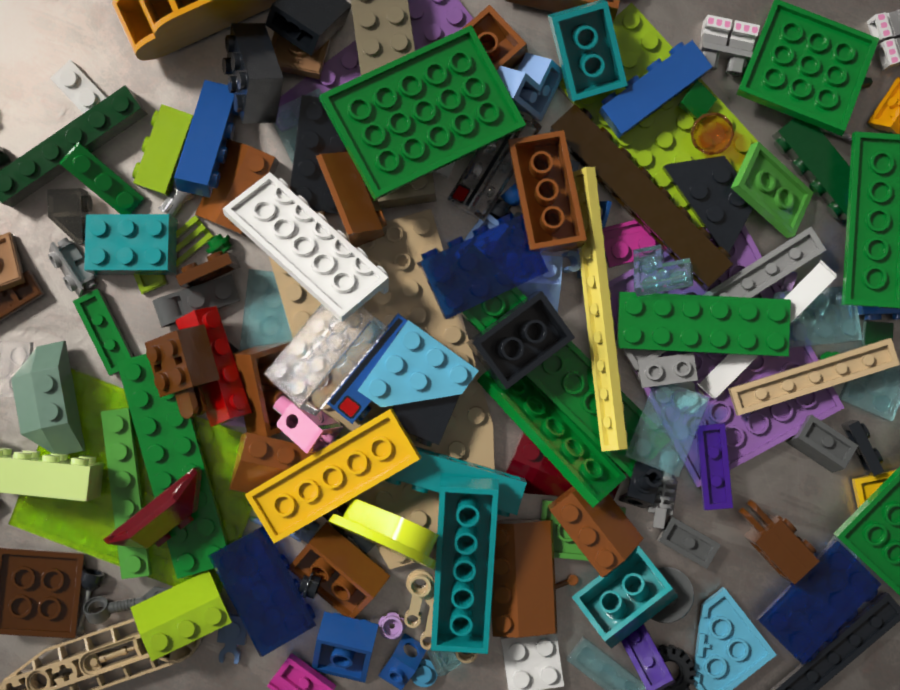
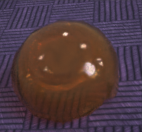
(712, 133)

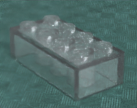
(324, 356)

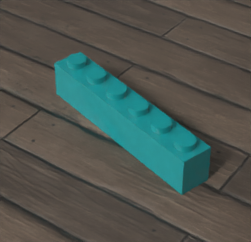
(427, 473)

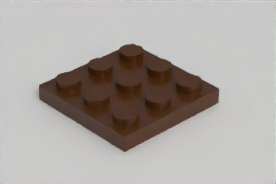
(39, 592)

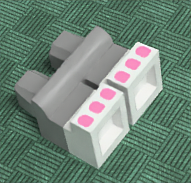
(886, 28)
(728, 42)

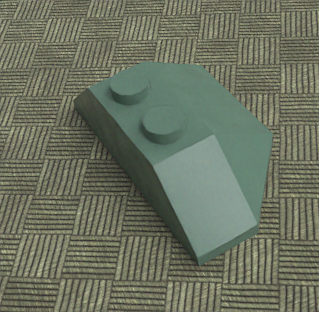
(48, 400)

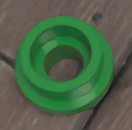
(218, 243)

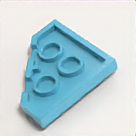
(416, 370)
(727, 645)

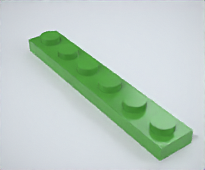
(124, 485)

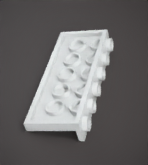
(307, 246)

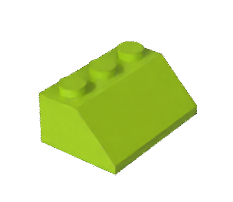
(180, 615)

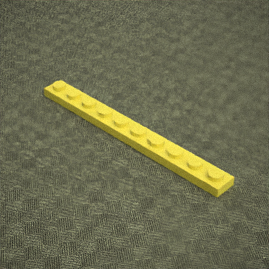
(599, 316)

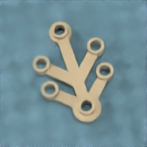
(427, 592)

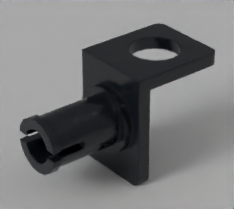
(642, 486)

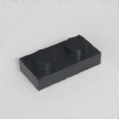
(868, 456)

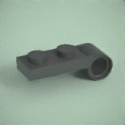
(216, 292)

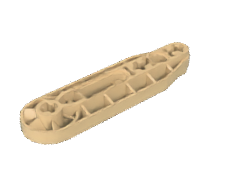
(88, 663)

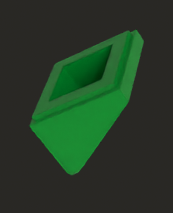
(697, 100)

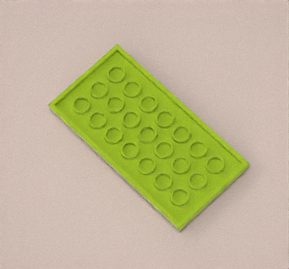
(666, 133)

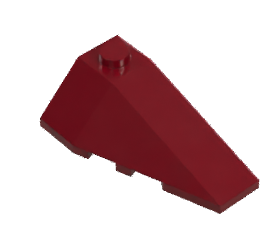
(538, 471)

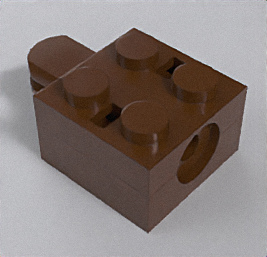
(181, 365)
(778, 544)

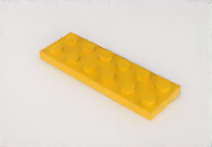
(333, 475)

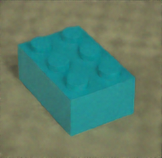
(587, 50)
(130, 244)
(625, 597)

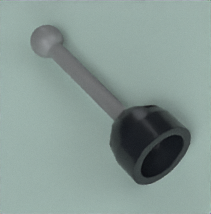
(90, 580)

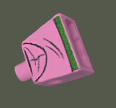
(304, 429)

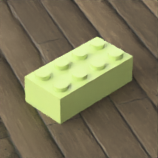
(50, 475)

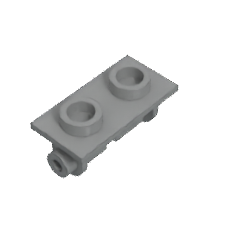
(65, 258)
(667, 370)

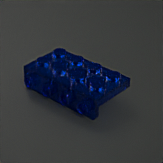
(481, 266)
(263, 590)
(819, 602)

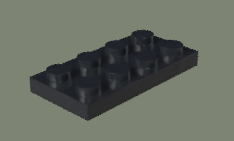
(314, 137)

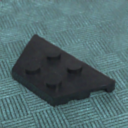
(708, 192)

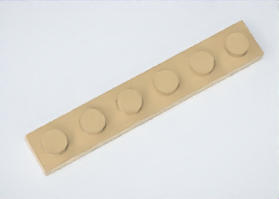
(813, 376)

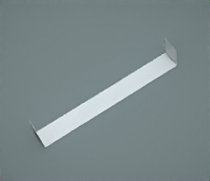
(800, 298)

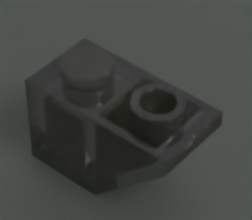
(69, 210)

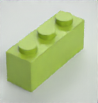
(162, 150)

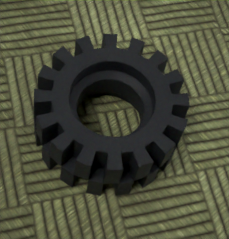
(685, 666)

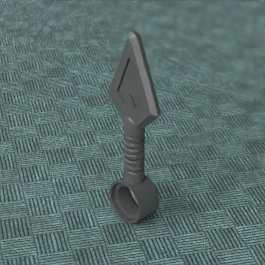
(113, 607)

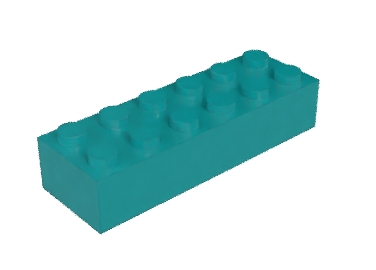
(464, 564)

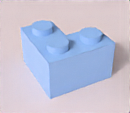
(532, 84)

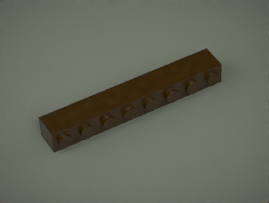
(641, 197)

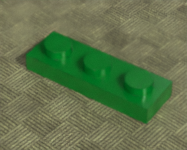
(101, 179)
(103, 330)

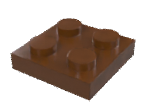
(216, 266)

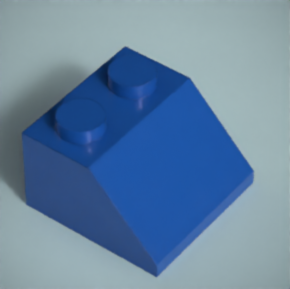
(344, 646)

